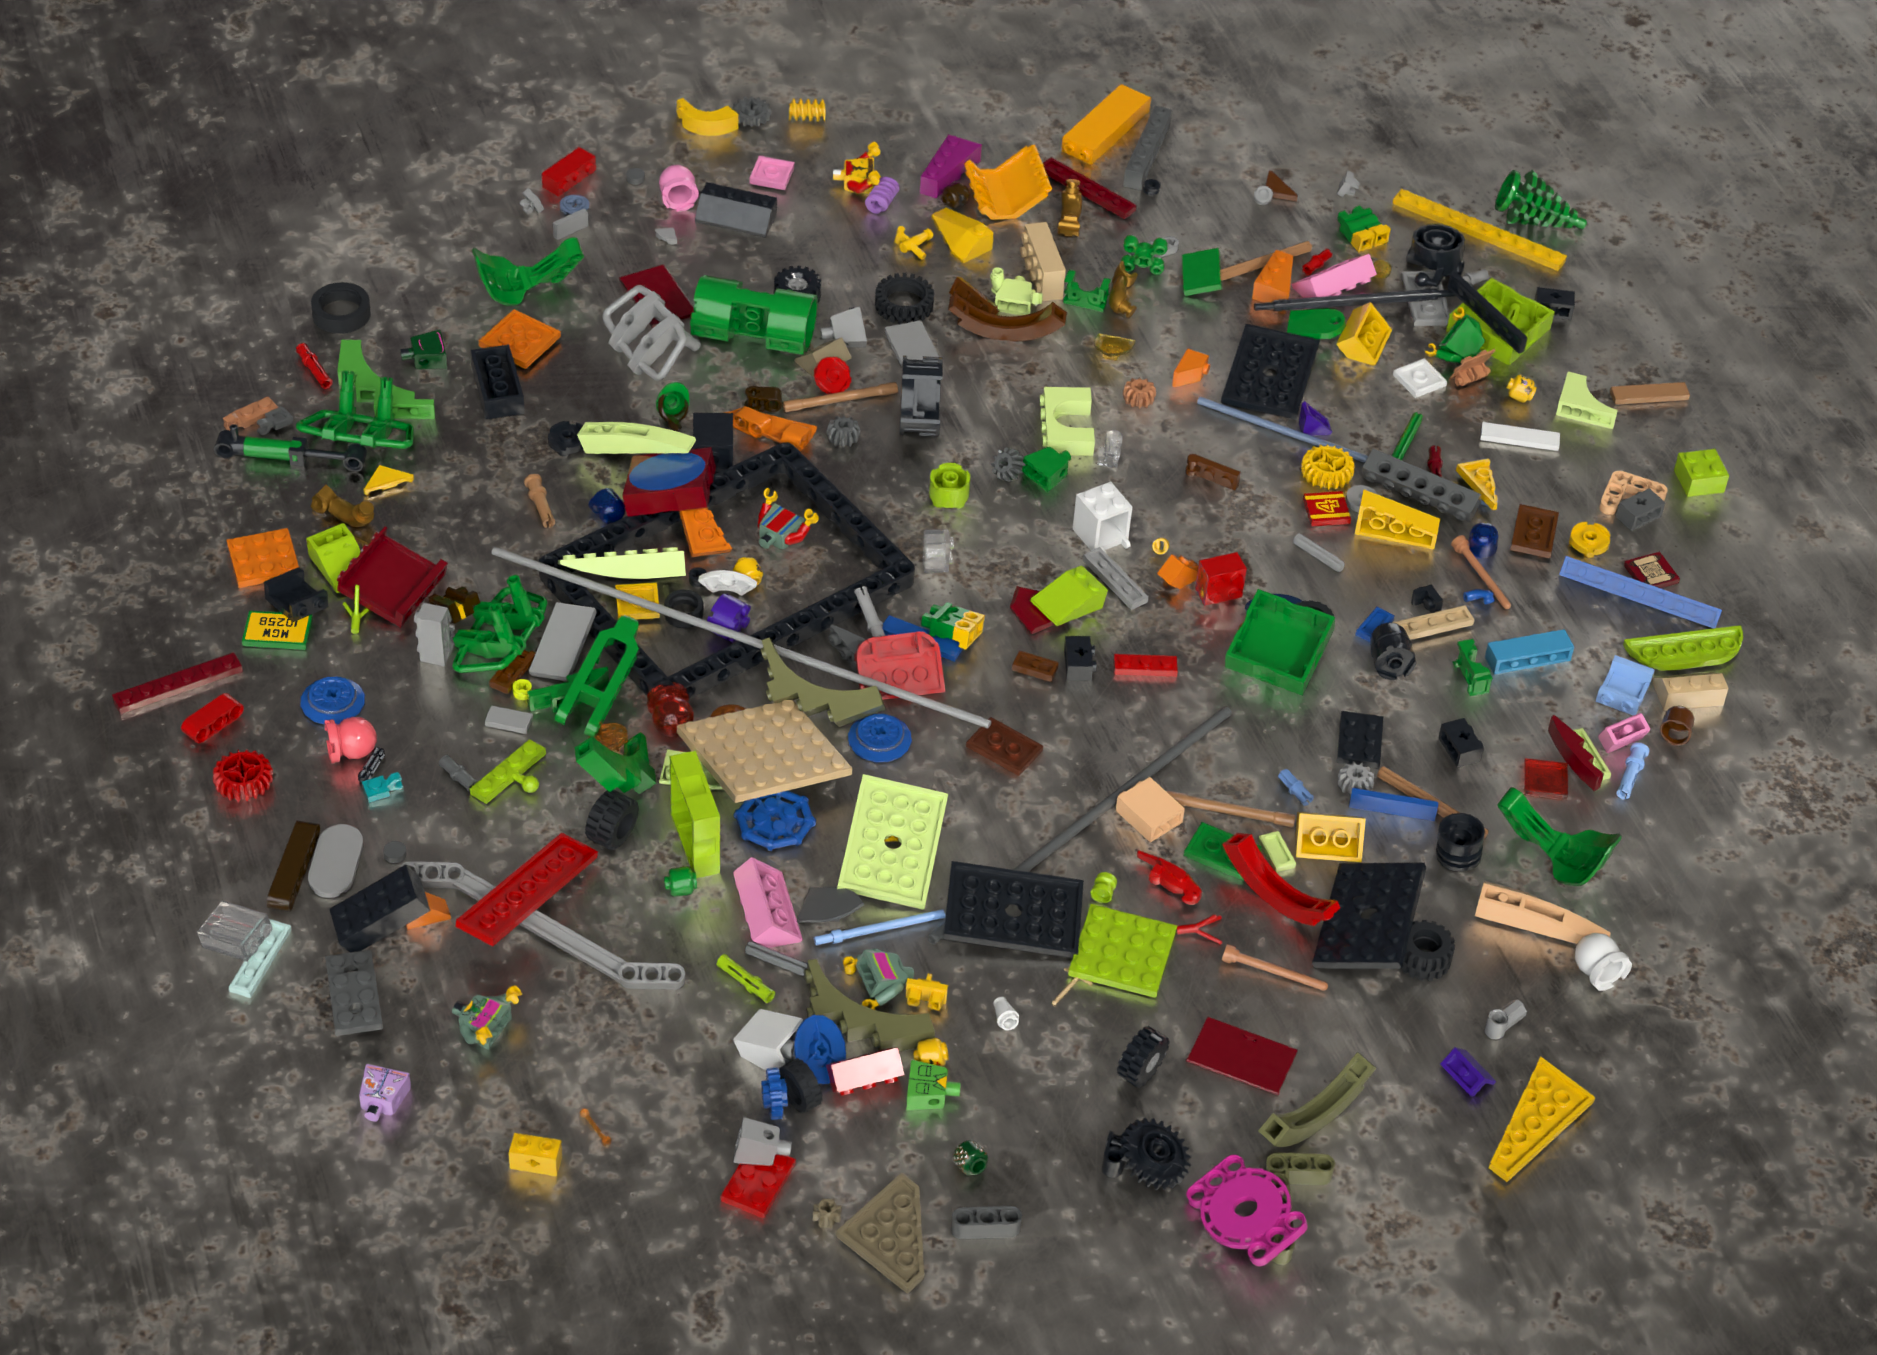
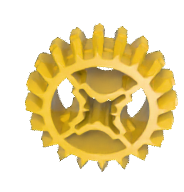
(1327, 467)

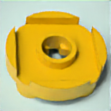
(1588, 547)

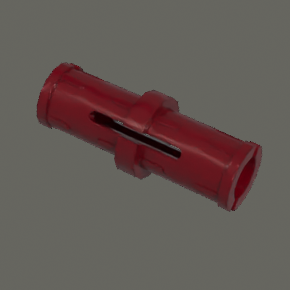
(1435, 462)

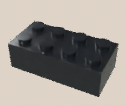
(497, 382)
(379, 909)

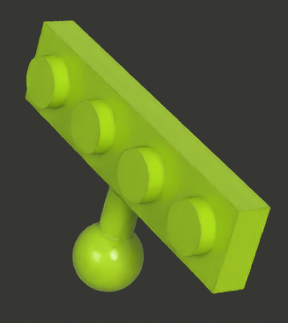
(510, 771)

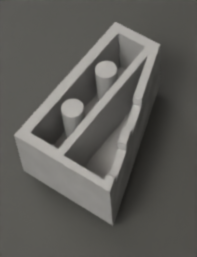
(434, 634)

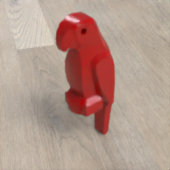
(1172, 878)

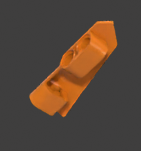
(772, 427)

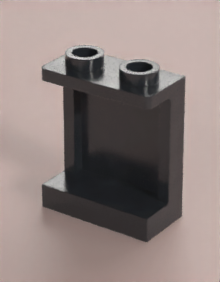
(294, 596)

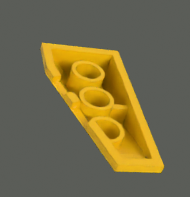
(963, 234)

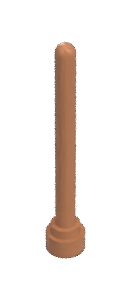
(1462, 546)
(1231, 954)

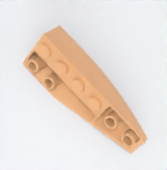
(1532, 914)

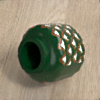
(970, 1158)

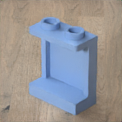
(1625, 685)

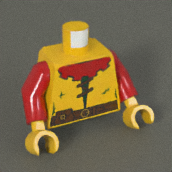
(859, 172)

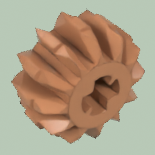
(1139, 393)

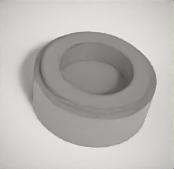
(1263, 195)

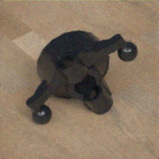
(1437, 249)

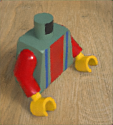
(780, 526)

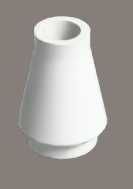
(1006, 1016)

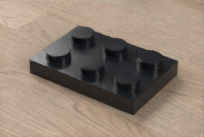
(1360, 739)

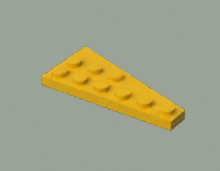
(1542, 1113)

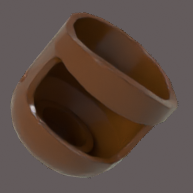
(1678, 719)

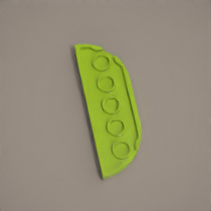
(1686, 648)

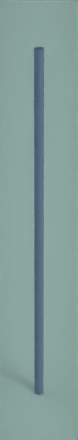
(1280, 429)

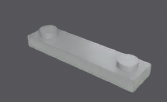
(1115, 578)

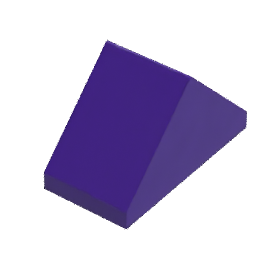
(1313, 422)

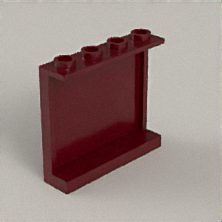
(390, 578)

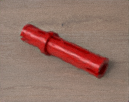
(311, 361)

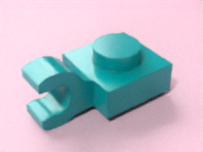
(379, 788)

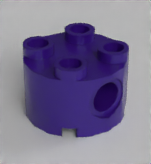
(730, 614)

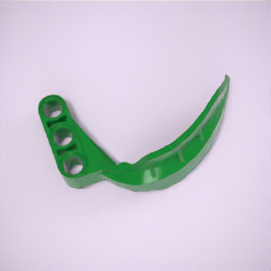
(510, 282)
(1573, 856)

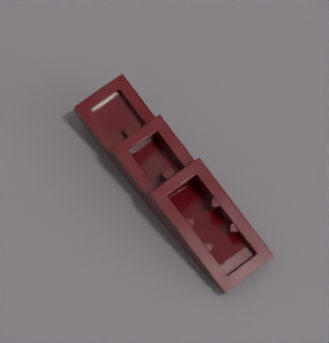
(1571, 748)

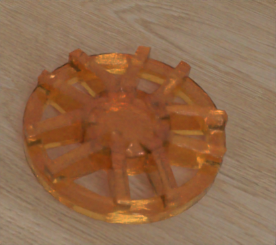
(613, 737)

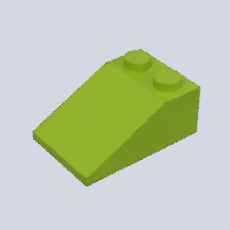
(1071, 596)

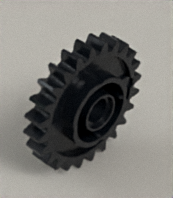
(1154, 1153)

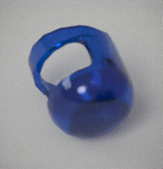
(607, 505)
(1483, 540)

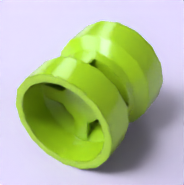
(1104, 886)

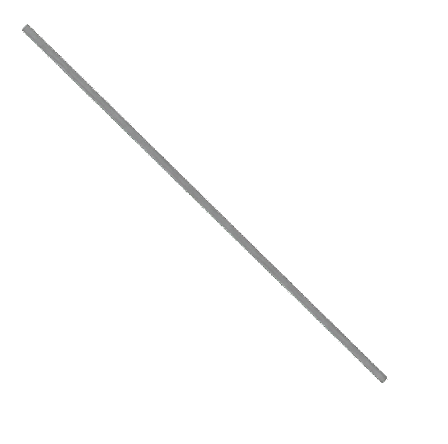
(741, 637)

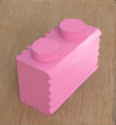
(1624, 733)

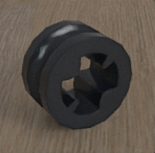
(1151, 187)
(694, 576)

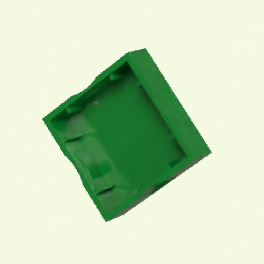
(1280, 642)

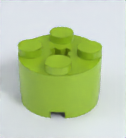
(949, 486)

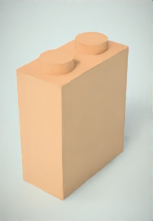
(1149, 809)

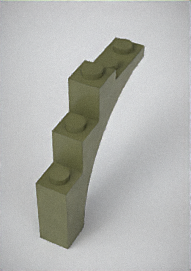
(812, 699)
(862, 1022)

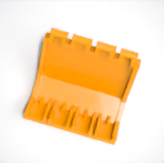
(1011, 186)

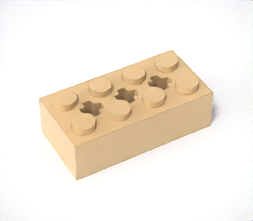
(1043, 261)

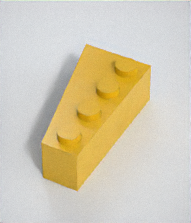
(1395, 522)

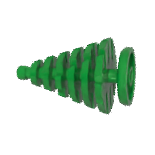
(1533, 204)

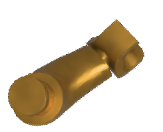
(1071, 209)
(1118, 297)
(351, 514)

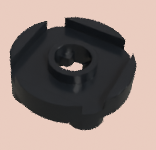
(562, 445)

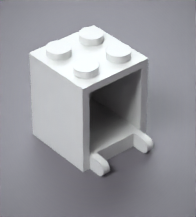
(1102, 517)

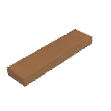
(1649, 393)

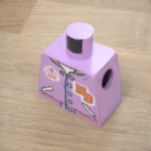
(382, 1091)

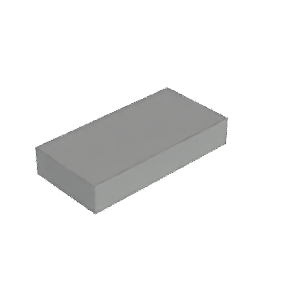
(570, 224)
(508, 719)

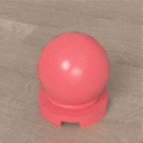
(351, 738)

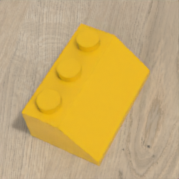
(1364, 335)
(1329, 836)

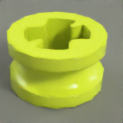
(521, 684)

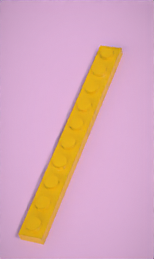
(1480, 229)

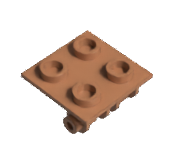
(1472, 368)

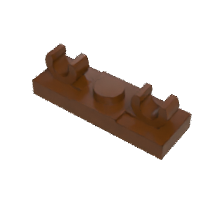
(973, 296)

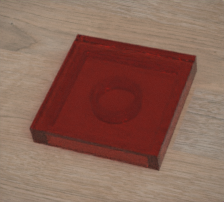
(1545, 779)

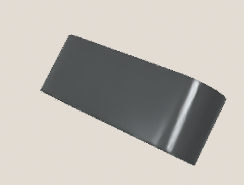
(976, 1228)

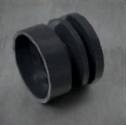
(1460, 842)

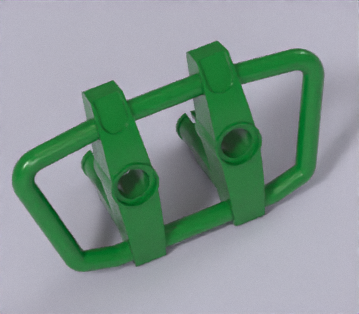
(341, 421)
(504, 619)

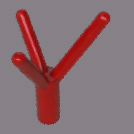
(1194, 928)

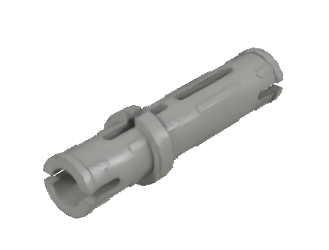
(874, 625)

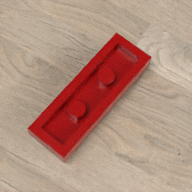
(1145, 665)

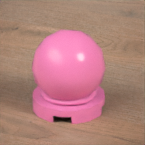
(678, 188)

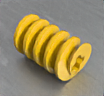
(807, 109)

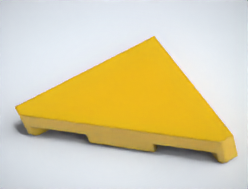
(386, 478)

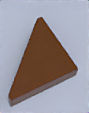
(1279, 188)

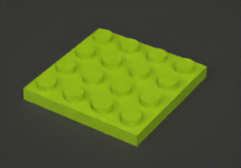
(1123, 950)

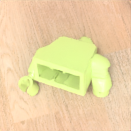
(1013, 295)

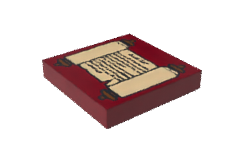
(1652, 570)

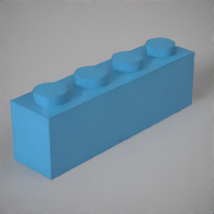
(1529, 651)

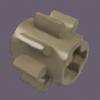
(826, 1213)

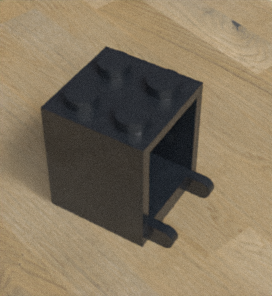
(715, 431)

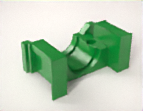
(1092, 300)
(1475, 674)

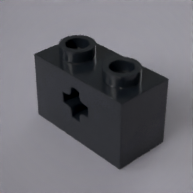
(1557, 300)
(1078, 658)
(1461, 742)

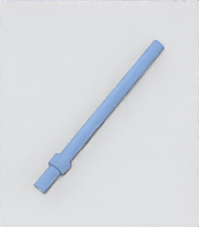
(838, 936)

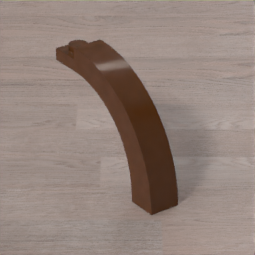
(1007, 327)

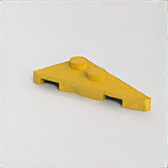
(1480, 479)

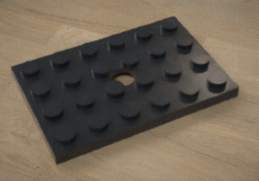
(1266, 349)
(1047, 902)
(1383, 938)

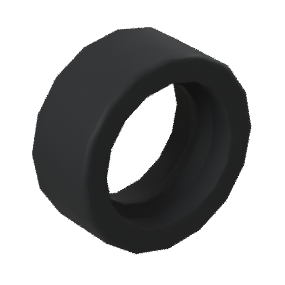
(684, 597)

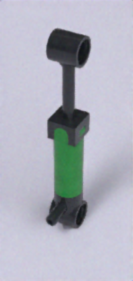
(295, 451)

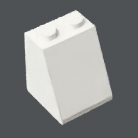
(768, 1039)

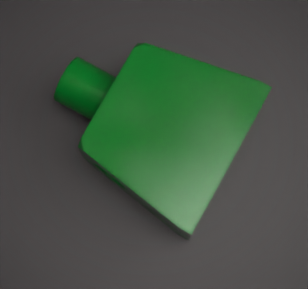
(1046, 467)

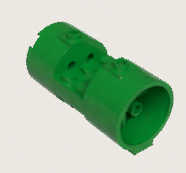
(780, 319)

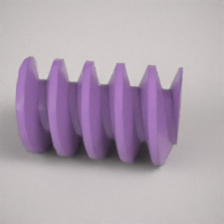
(882, 195)

